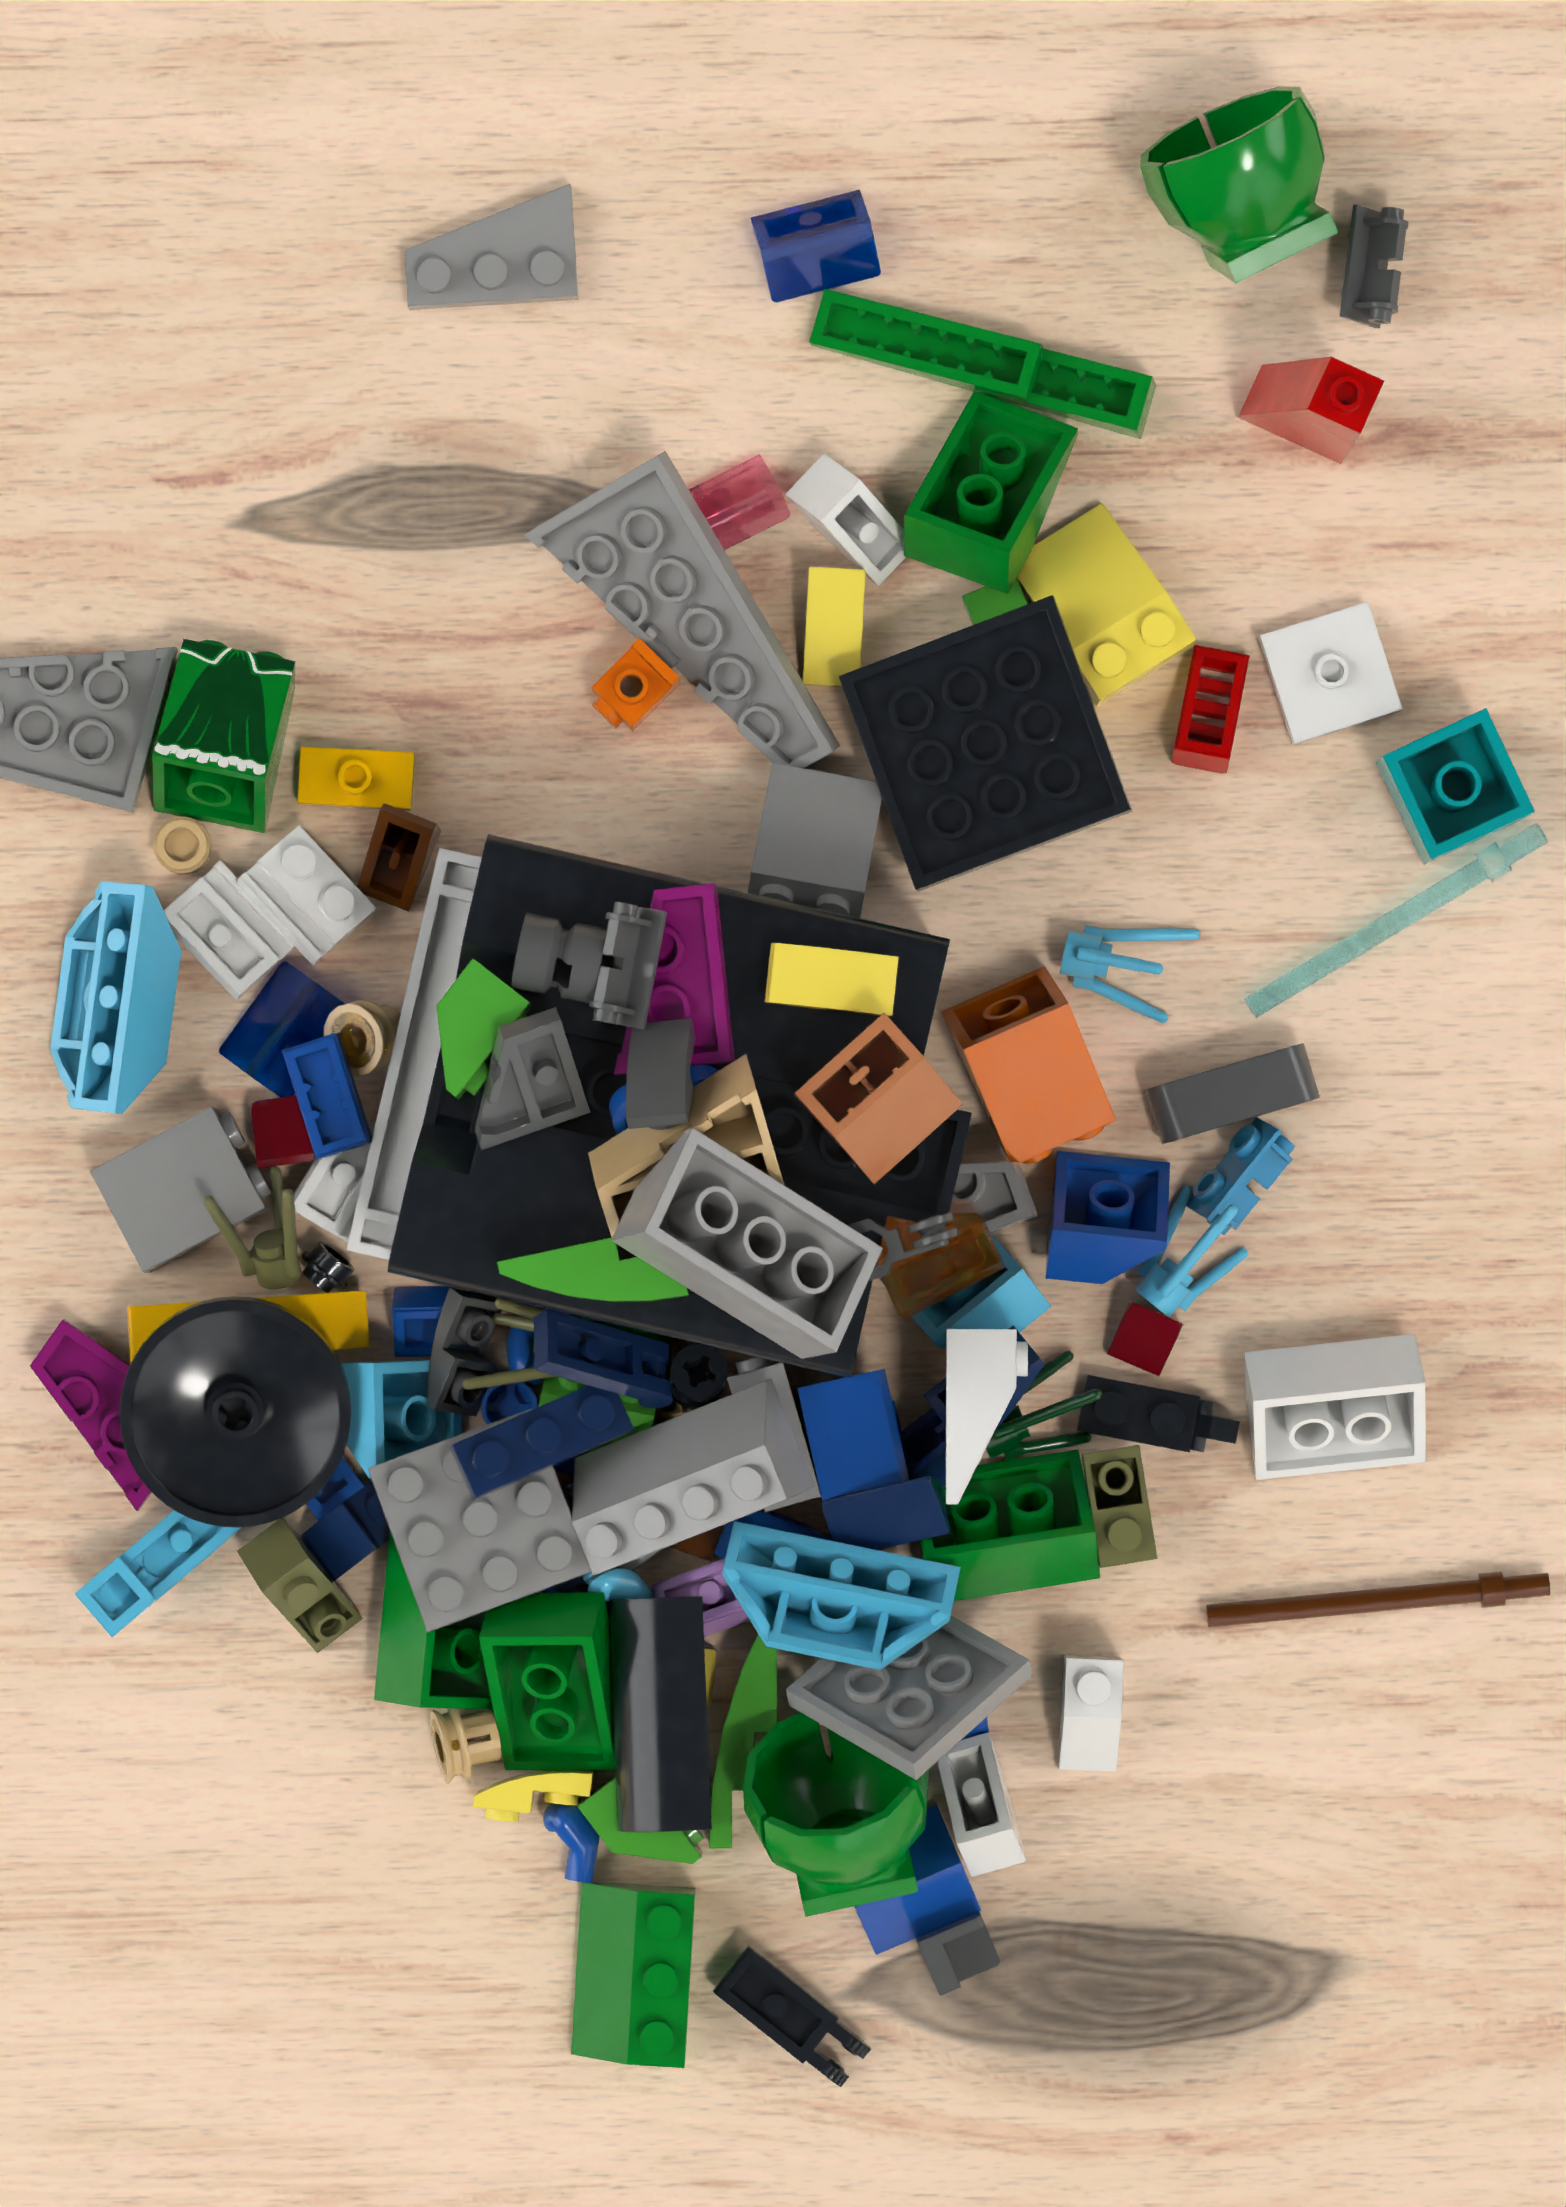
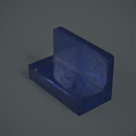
(816, 246)
(283, 1015)

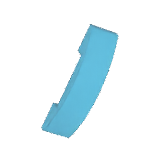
(150, 1569)

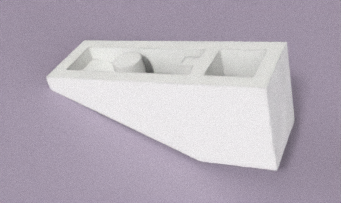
(978, 1390)

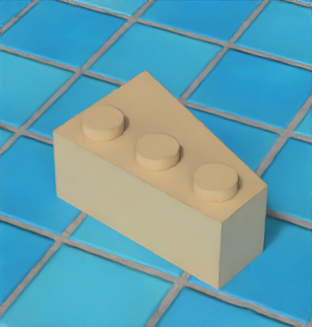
(721, 1108)

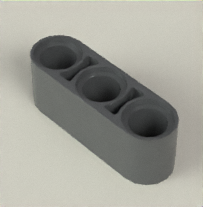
(1232, 1093)

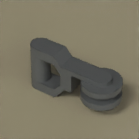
(932, 1236)

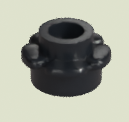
(327, 1267)

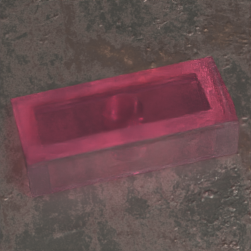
(741, 502)

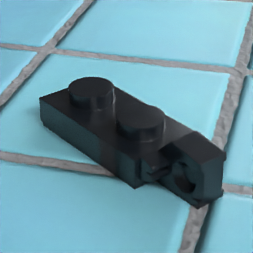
(1153, 1416)

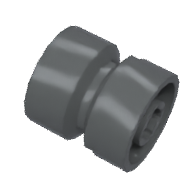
(558, 958)

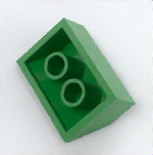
(1019, 1527)
(424, 1667)
(633, 1973)

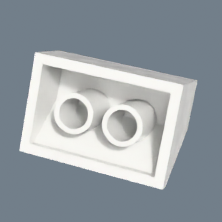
(1336, 1406)

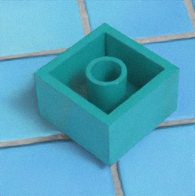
(1455, 786)

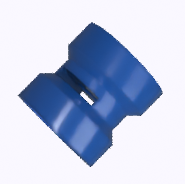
(502, 1401)

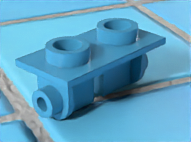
(1254, 1153)

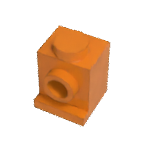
(657, 683)

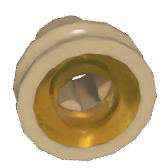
(366, 1034)
(451, 1746)

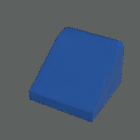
(416, 1318)

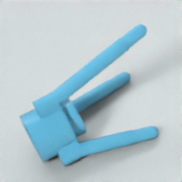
(1089, 957)
(1167, 1284)

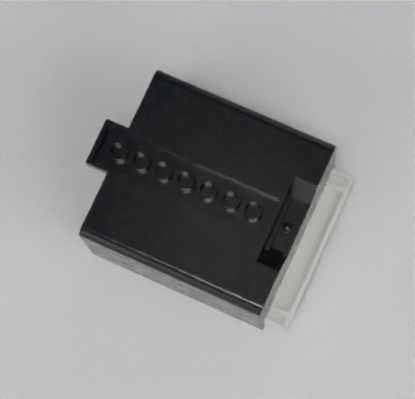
(457, 1210)

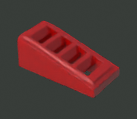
(1200, 754)

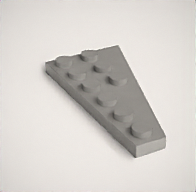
(676, 590)
(83, 722)

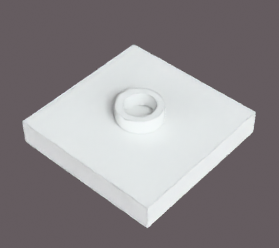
(1330, 673)

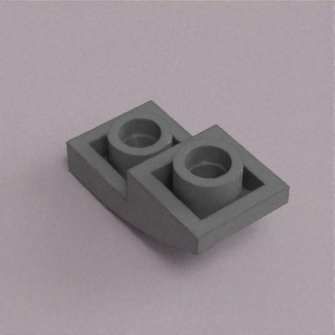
(659, 1074)
(459, 1351)

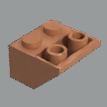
(878, 1098)

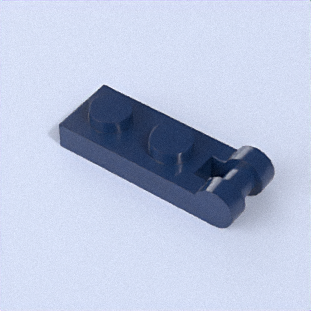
(603, 1357)

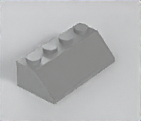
(748, 1245)
(686, 1477)

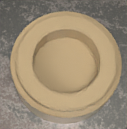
(182, 845)

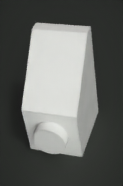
(850, 518)
(1090, 1712)
(980, 1806)

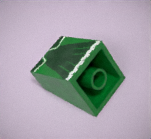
(222, 735)

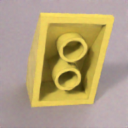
(1108, 601)

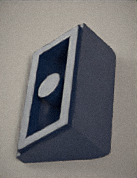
(888, 1514)

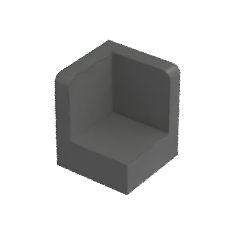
(958, 1952)

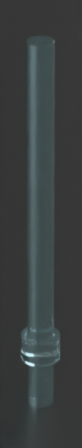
(1490, 863)

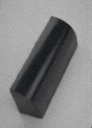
(660, 1714)

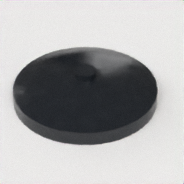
(235, 1411)

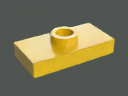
(355, 778)

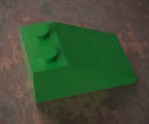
(988, 492)
(551, 1681)

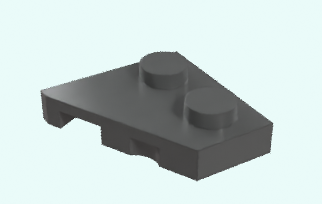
(529, 1081)

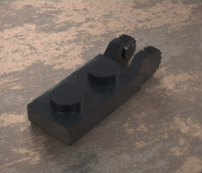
(786, 2012)

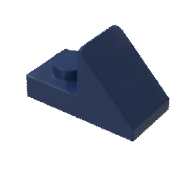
(348, 1532)

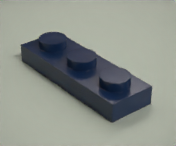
(540, 1439)

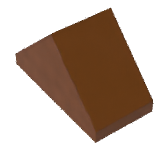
(397, 856)

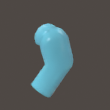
(618, 1584)

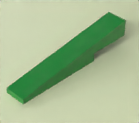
(984, 362)

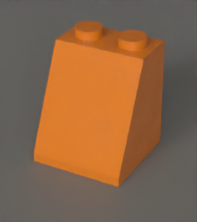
(1029, 1066)

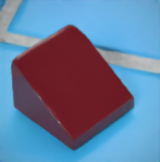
(280, 1132)
(1144, 1338)

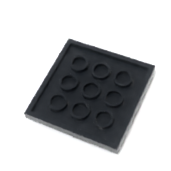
(985, 743)

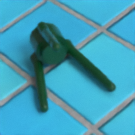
(1014, 1428)

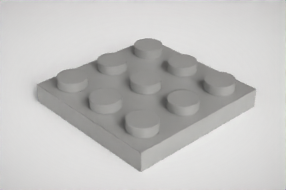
(480, 1551)
(918, 1701)

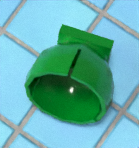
(1250, 192)
(834, 1818)

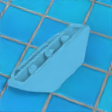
(115, 998)
(836, 1596)

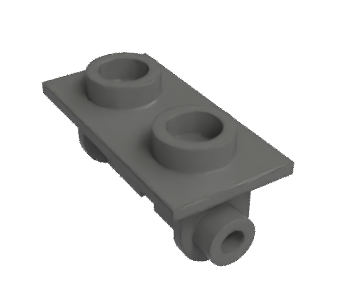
(1368, 287)
(629, 965)

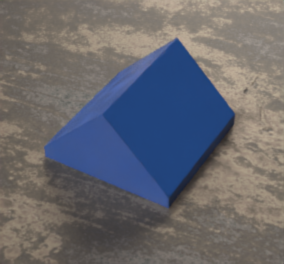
(853, 1434)
(941, 1897)

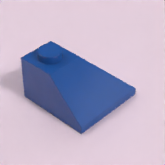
(1105, 1216)

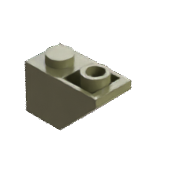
(1119, 1506)
(299, 1585)

